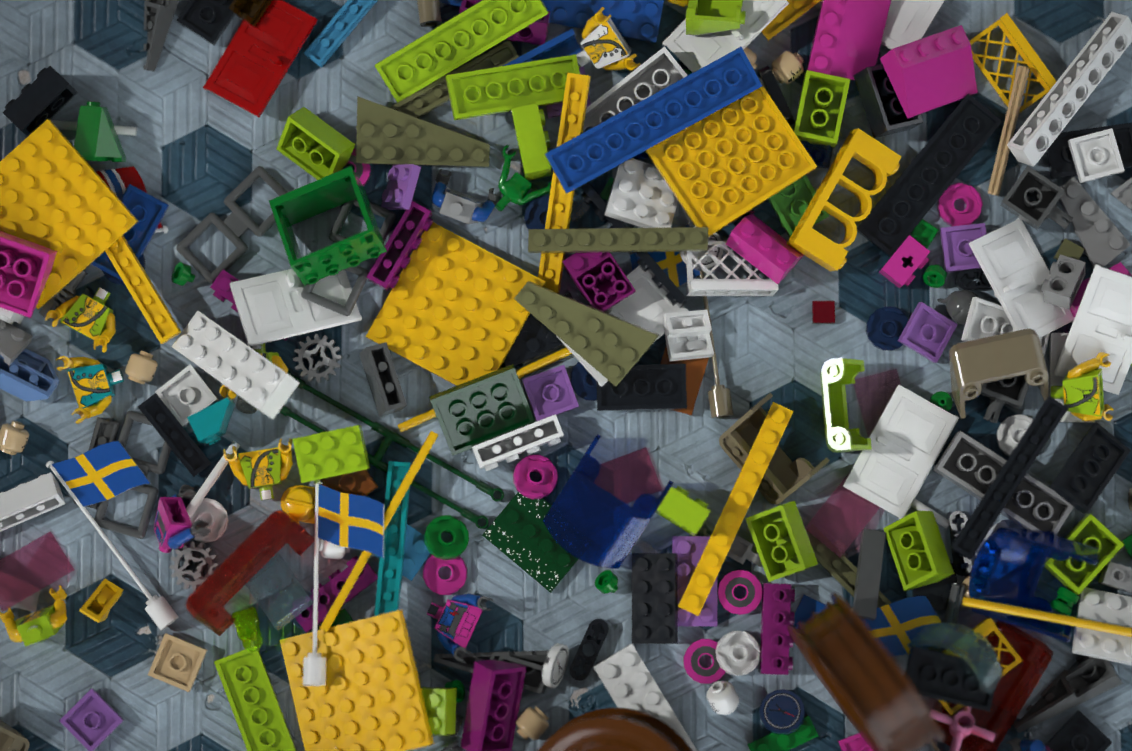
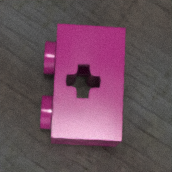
(910, 250)

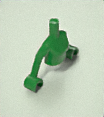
(517, 186)

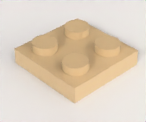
(177, 662)

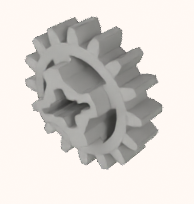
(314, 368)
(189, 556)

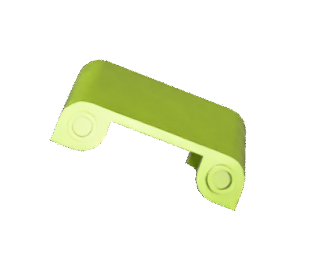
(713, 16)
(834, 377)

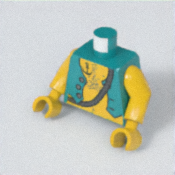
(90, 384)

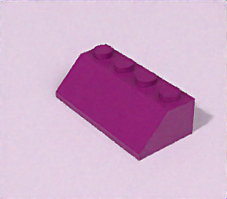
(493, 706)

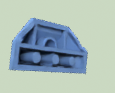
(28, 377)

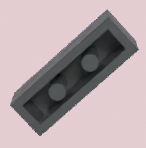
(382, 379)

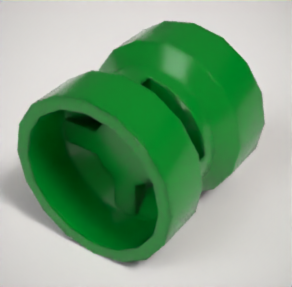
(1067, 597)

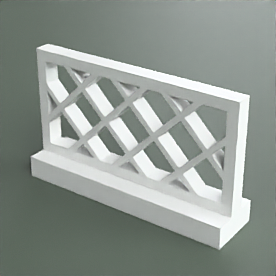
(725, 286)

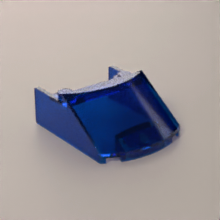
(593, 521)
(1010, 569)

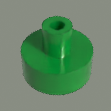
(182, 274)
(934, 276)
(942, 396)
(606, 582)
(460, 690)

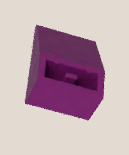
(598, 278)

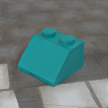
(212, 421)

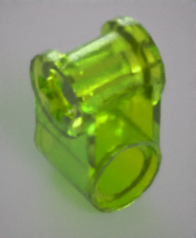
(248, 628)

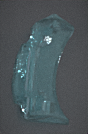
(968, 645)

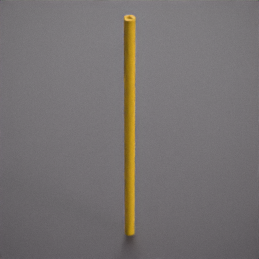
(520, 373)
(391, 509)
(1047, 616)

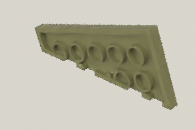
(597, 336)

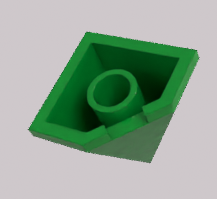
(96, 135)

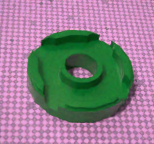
(437, 546)

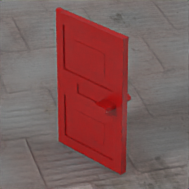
(260, 57)

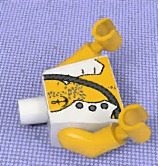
(605, 45)

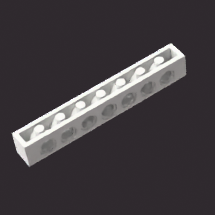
(1072, 89)

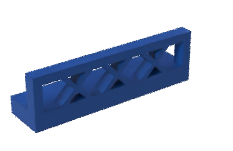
(559, 46)

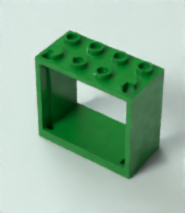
(314, 200)

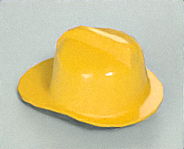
(299, 502)

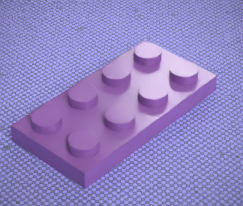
(689, 551)

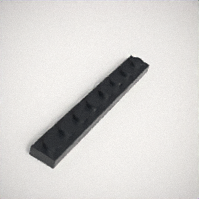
(645, 261)
(1009, 477)

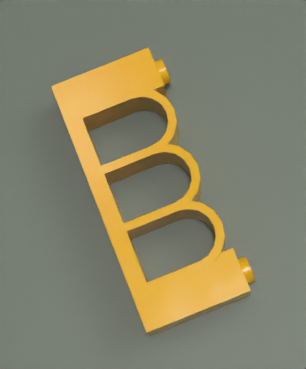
(881, 162)

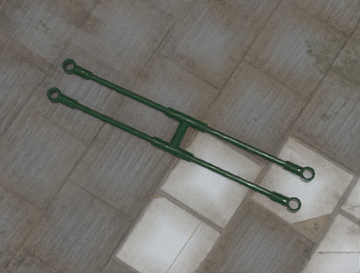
(390, 436)

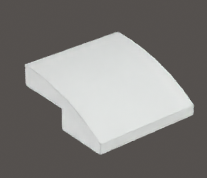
(688, 335)

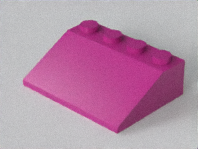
(848, 36)
(931, 71)
(23, 273)

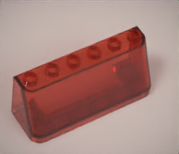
(208, 600)
(1011, 690)

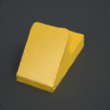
(101, 601)

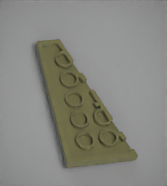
(398, 138)

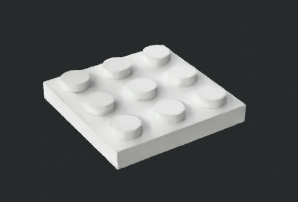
(641, 196)
(1109, 609)

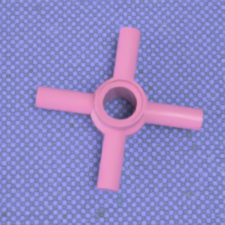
(959, 732)

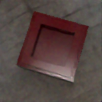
(823, 312)

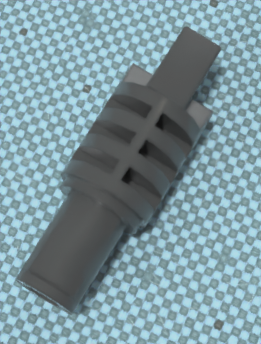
(63, 296)

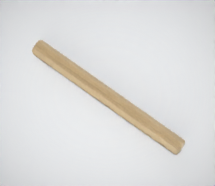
(1008, 130)

